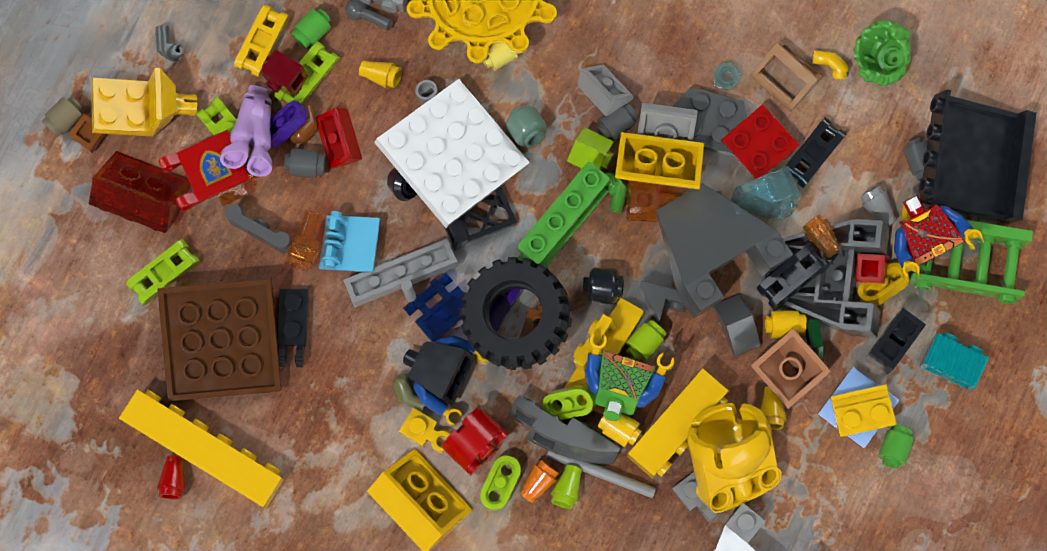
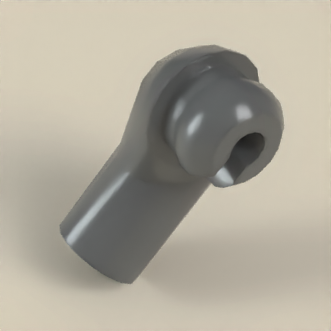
(165, 46)

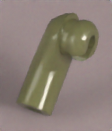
(404, 393)

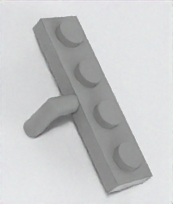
(401, 274)

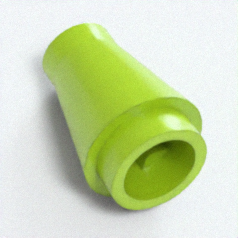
(567, 488)

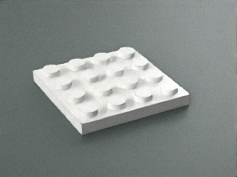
(451, 153)

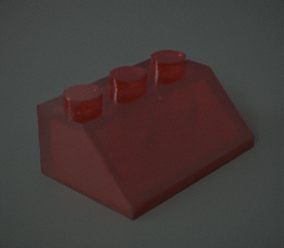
(138, 191)

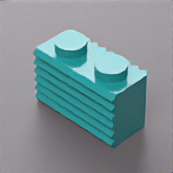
(954, 361)

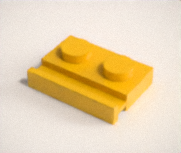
(863, 410)

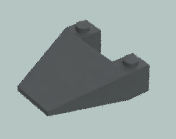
(707, 233)
(832, 293)

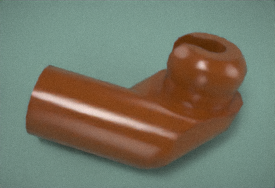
(305, 132)

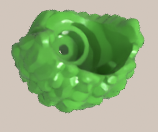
(883, 52)

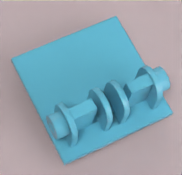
(349, 243)

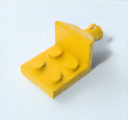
(137, 106)

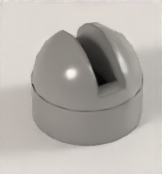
(424, 89)

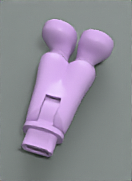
(251, 130)

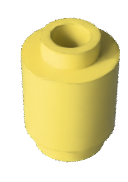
(499, 55)

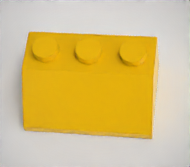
(659, 160)
(419, 500)

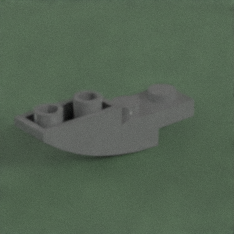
(572, 440)

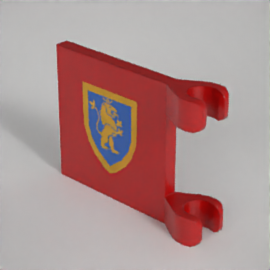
(204, 170)

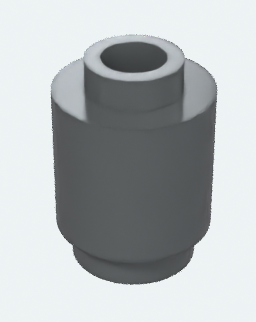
(617, 122)
(914, 156)
(305, 163)

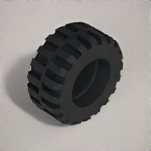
(493, 284)

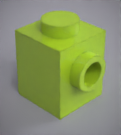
(591, 148)

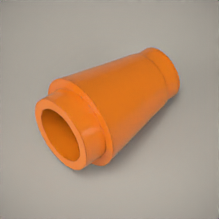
(539, 481)

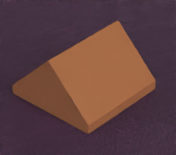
(791, 368)

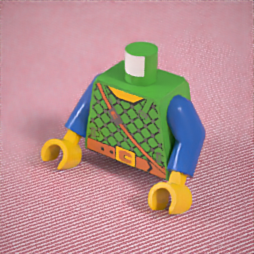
(622, 382)

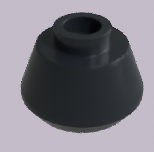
(400, 186)

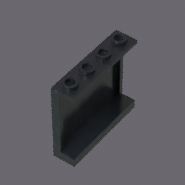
(977, 158)

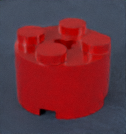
(474, 440)

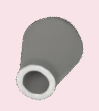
(878, 205)

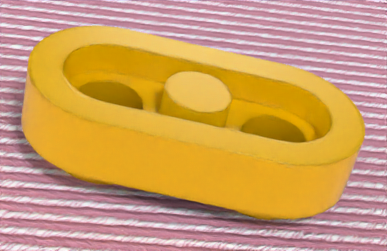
(885, 290)

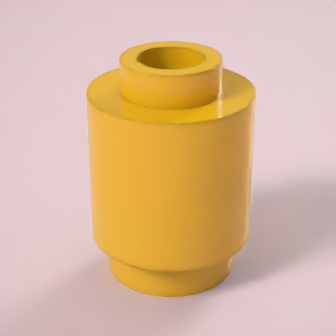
(782, 322)
(621, 431)

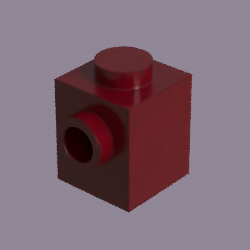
(283, 74)

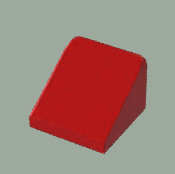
(871, 268)

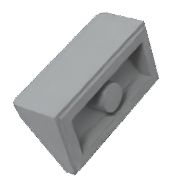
(603, 89)

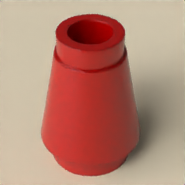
(171, 481)

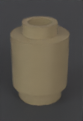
(63, 116)

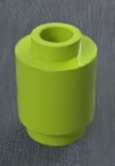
(645, 341)

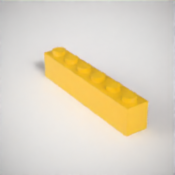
(202, 449)

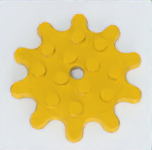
(481, 23)

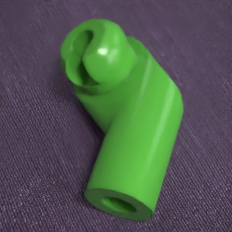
(618, 192)

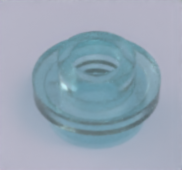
(727, 68)

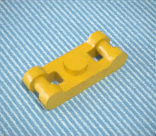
(261, 39)

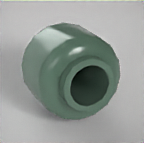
(526, 126)

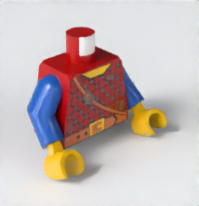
(929, 234)

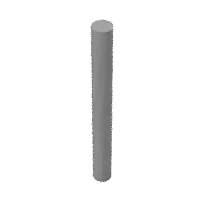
(606, 474)

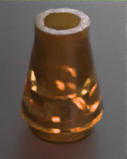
(821, 234)

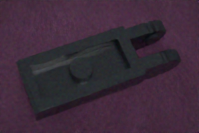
(292, 324)

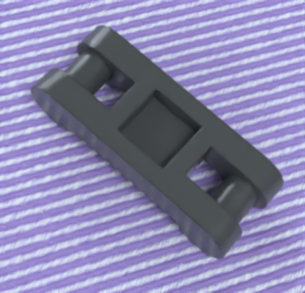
(258, 229)

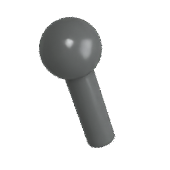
(357, 10)

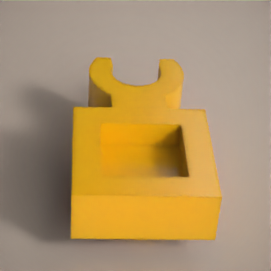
(421, 428)

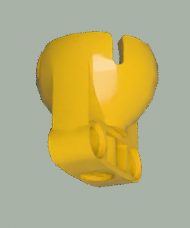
(732, 456)

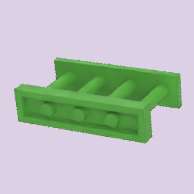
(1012, 238)

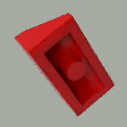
(338, 137)

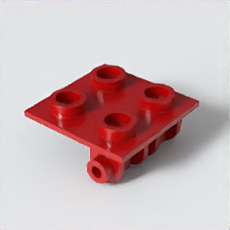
(760, 142)

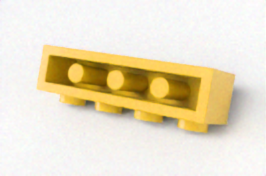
(671, 429)

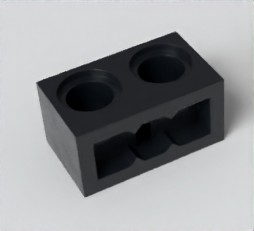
(895, 341)

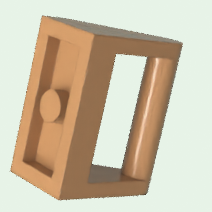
(795, 64)

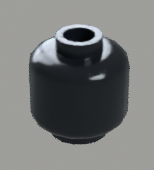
(603, 286)

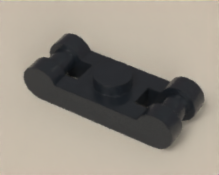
(815, 151)
(793, 276)

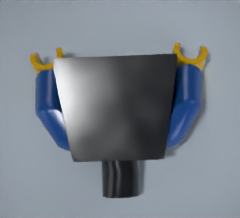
(441, 371)

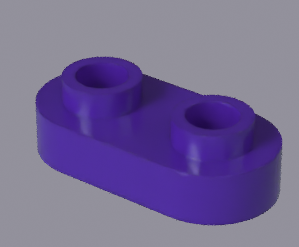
(286, 122)

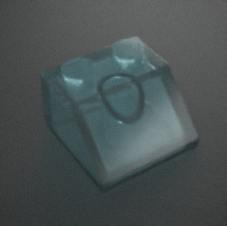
(769, 195)

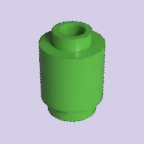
(311, 28)
(896, 446)

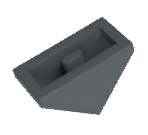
(737, 325)

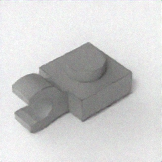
(687, 494)

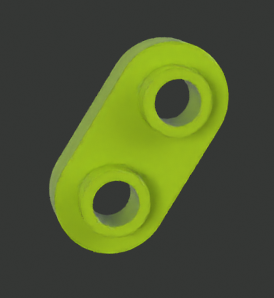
(571, 402)
(498, 482)

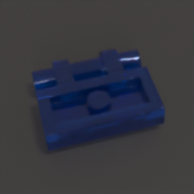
(443, 315)

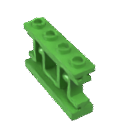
(565, 216)

